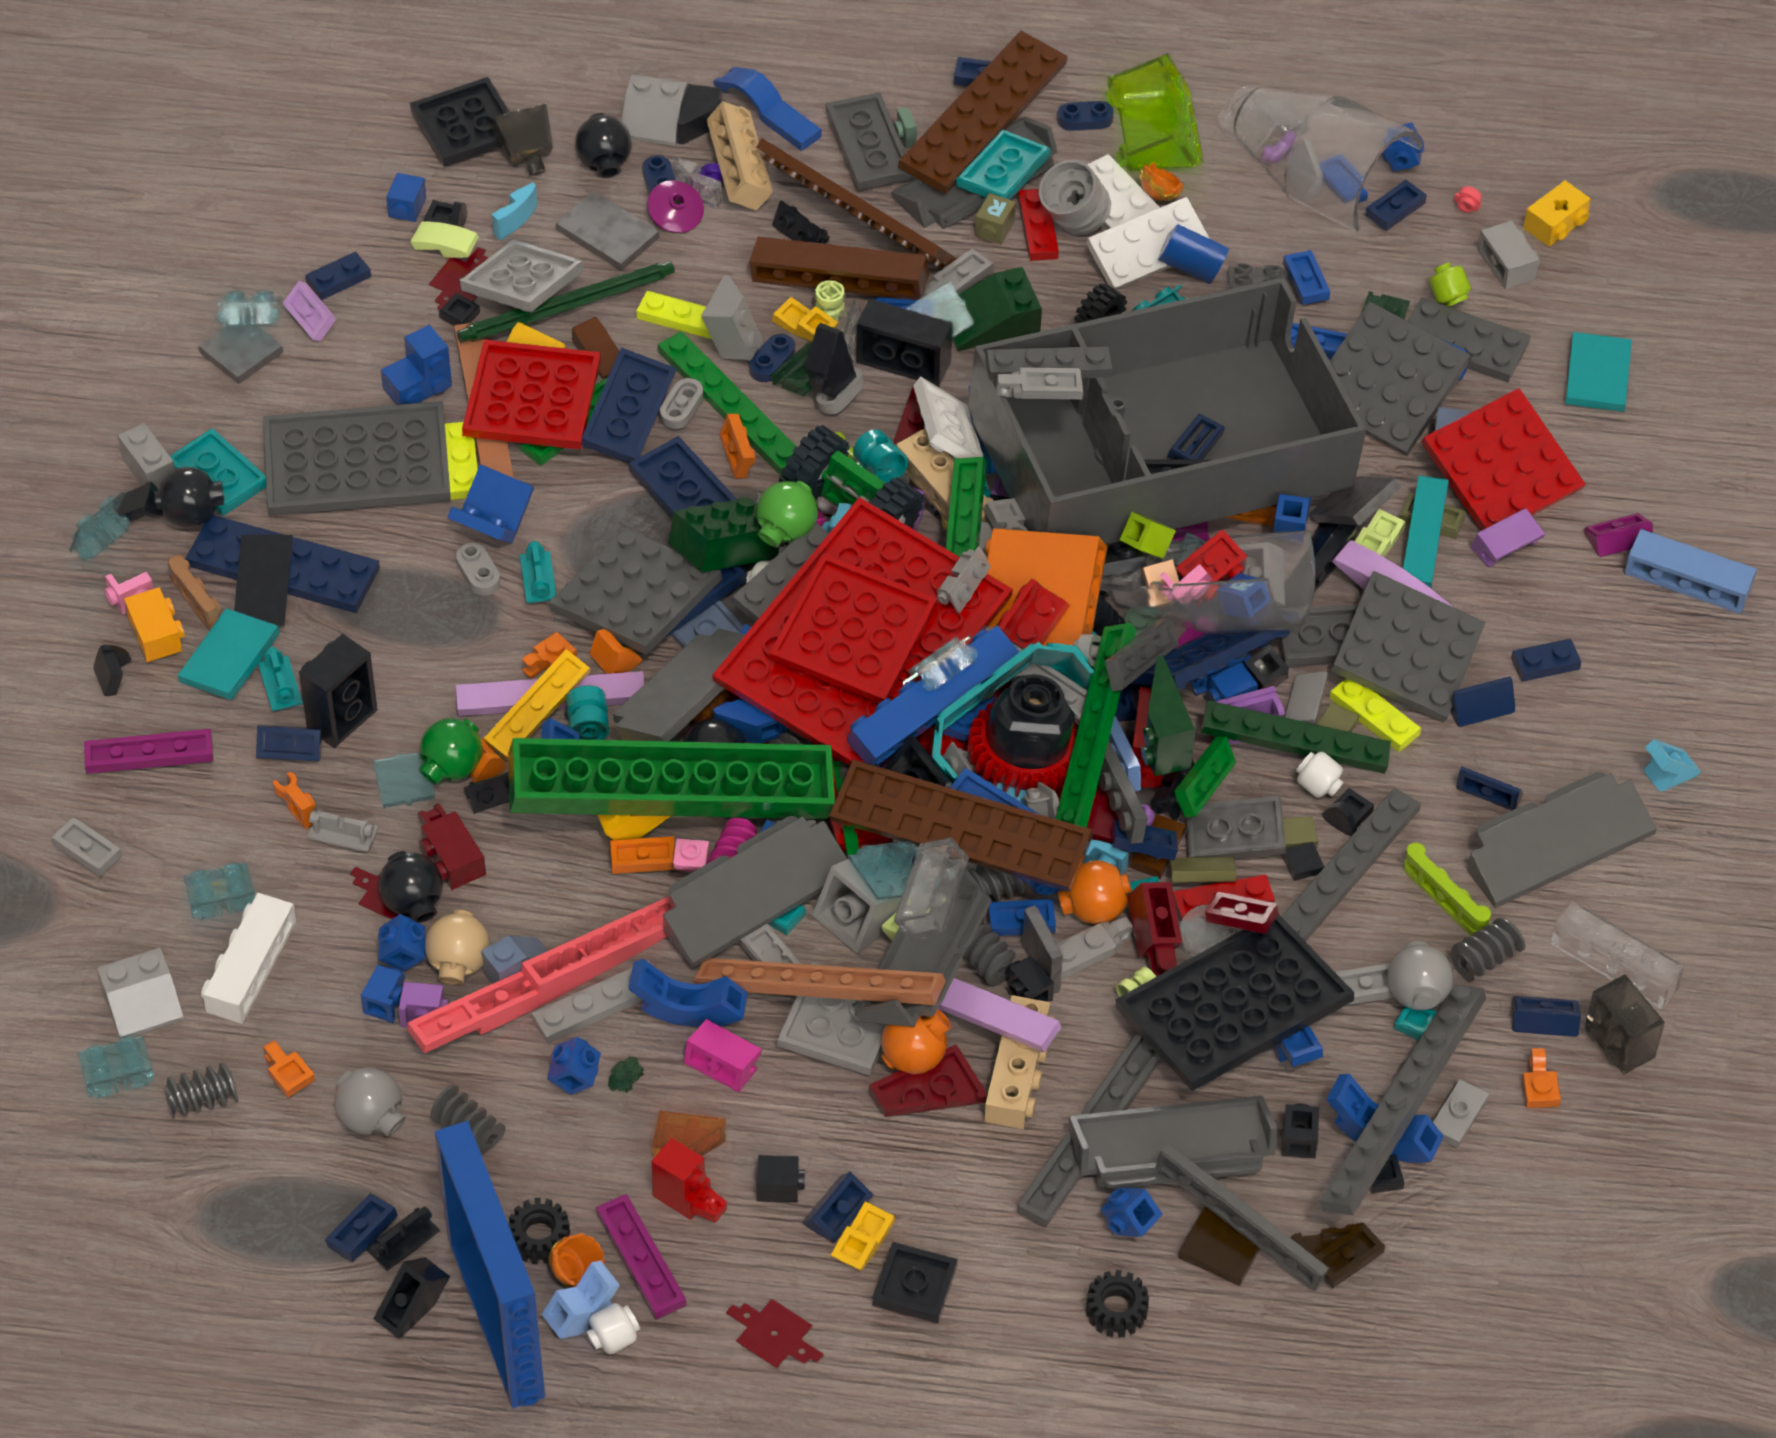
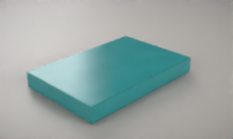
(1003, 166)
(1598, 371)
(225, 464)
(228, 654)

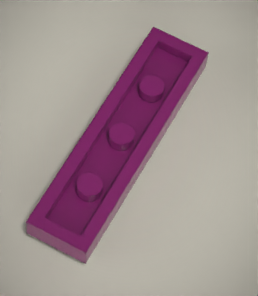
(148, 751)
(641, 1256)

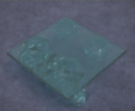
(262, 300)
(99, 529)
(942, 663)
(885, 867)
(217, 886)
(116, 1062)

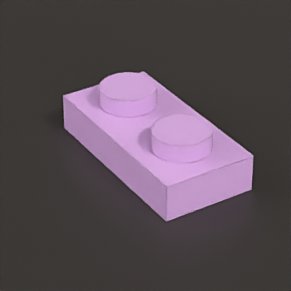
(309, 311)

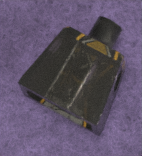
(525, 137)

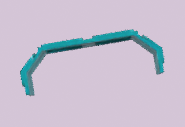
(1050, 655)

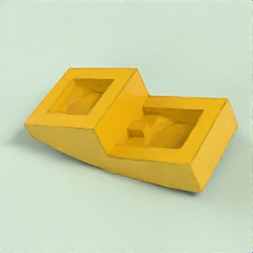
(800, 320)
(863, 1237)

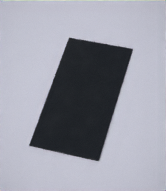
(263, 577)

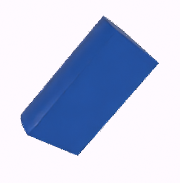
(1193, 253)

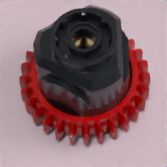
(1024, 736)

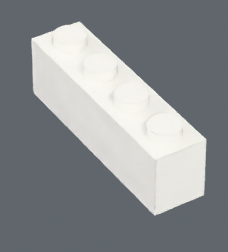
(248, 958)

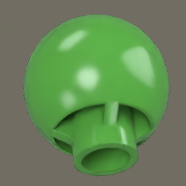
(786, 512)

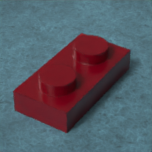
(1241, 912)

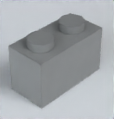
(1508, 254)
(145, 455)

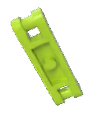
(1444, 891)

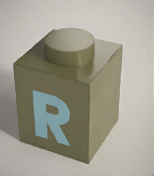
(995, 218)

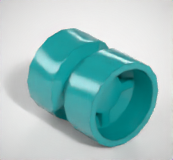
(880, 455)
(588, 712)

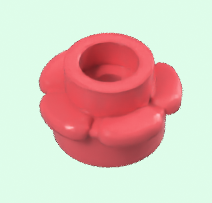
(1468, 199)

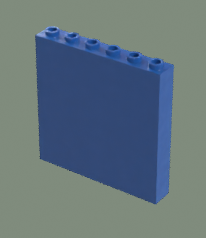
(490, 1264)

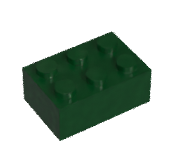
(720, 535)

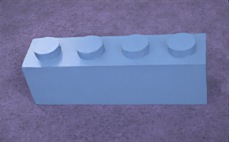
(1690, 571)

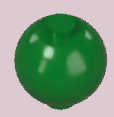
(450, 750)

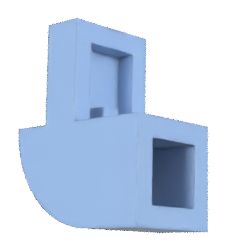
(571, 1307)

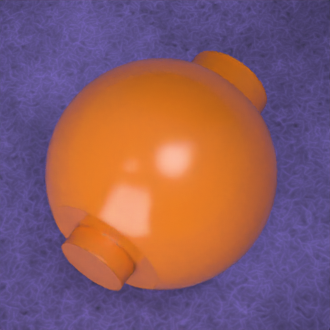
(1097, 893)
(916, 1047)

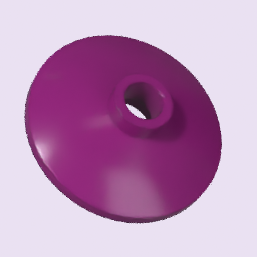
(671, 216)

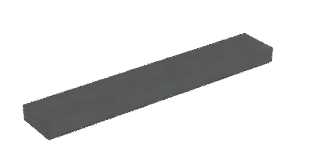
(1242, 1217)

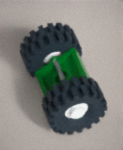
(826, 468)

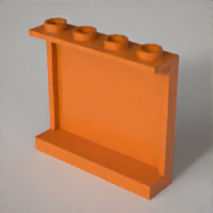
(1060, 563)

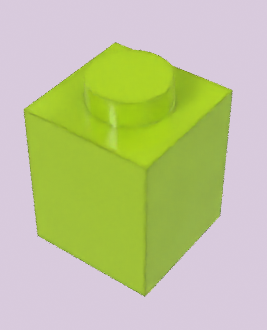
(1147, 535)

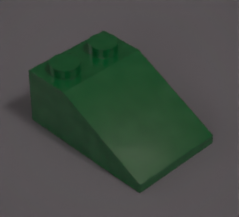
(1001, 309)
(1169, 726)

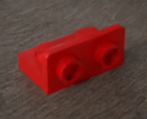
(1218, 557)
(1032, 615)

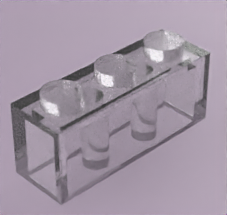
(931, 889)

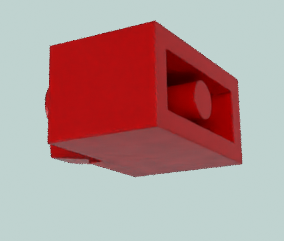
(682, 1183)

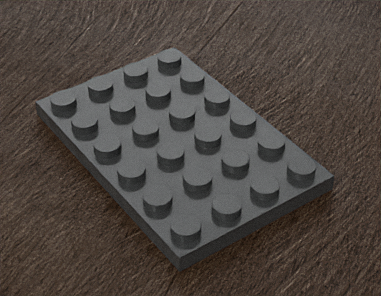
(356, 458)

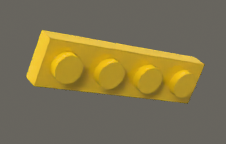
(538, 703)

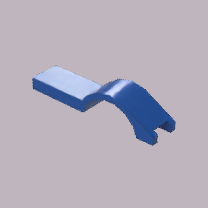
(771, 107)

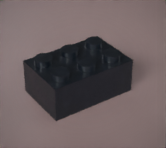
(903, 342)
(338, 689)

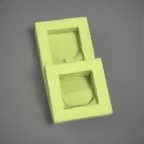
(448, 238)
(1381, 532)

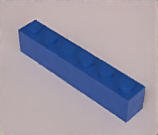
(918, 709)

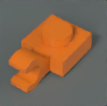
(545, 654)
(298, 803)
(288, 1071)
(1539, 1086)

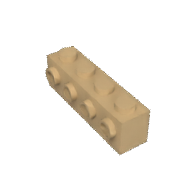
(738, 157)
(932, 472)
(1015, 1076)

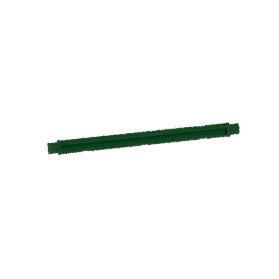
(567, 301)

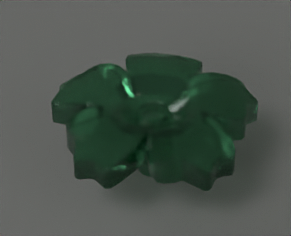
(625, 1074)

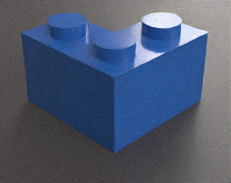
(422, 371)

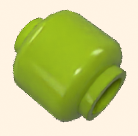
(1449, 284)

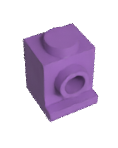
(419, 1000)

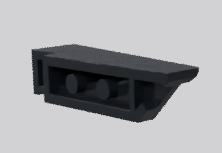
(1327, 543)

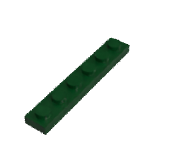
(1295, 736)

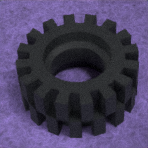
(1101, 303)
(533, 1215)
(1117, 1286)

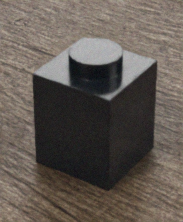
(1267, 668)
(779, 1178)

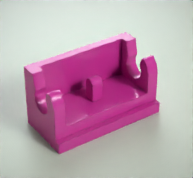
(721, 1055)

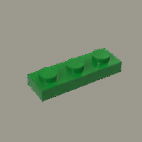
(1205, 776)

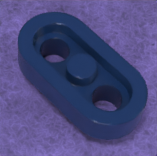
(1085, 115)
(657, 170)
(774, 353)

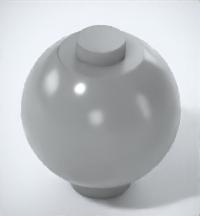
(1420, 976)
(369, 1101)

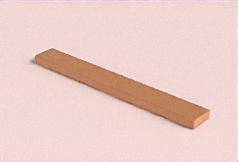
(490, 452)
(825, 981)

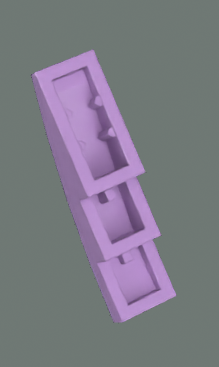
(1360, 562)

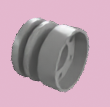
(1075, 197)

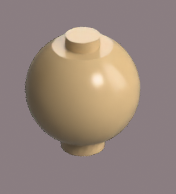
(455, 946)

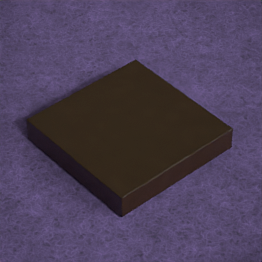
(1219, 1248)

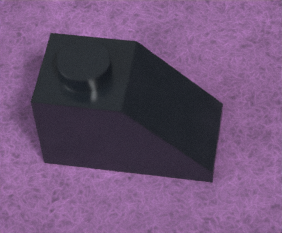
(696, 108)
(829, 361)
(411, 1295)

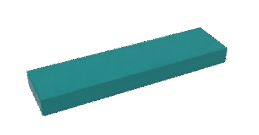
(1425, 528)

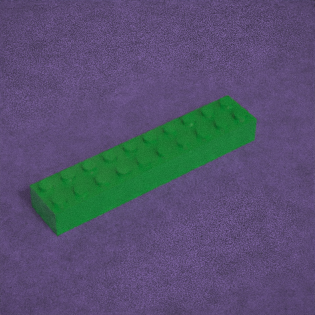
(670, 778)

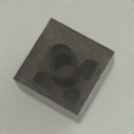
(1624, 1024)

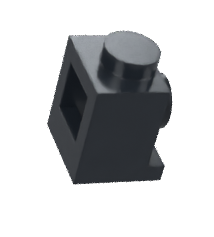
(1029, 980)
(1300, 1131)

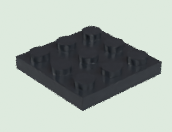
(460, 120)

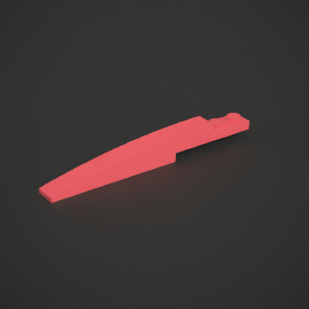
(543, 978)

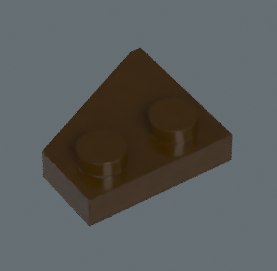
(1342, 1250)

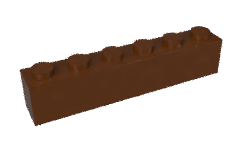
(855, 268)

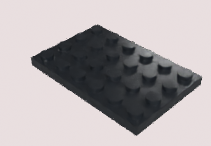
(1234, 1001)

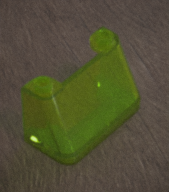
(1155, 116)

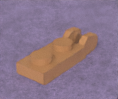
(193, 591)

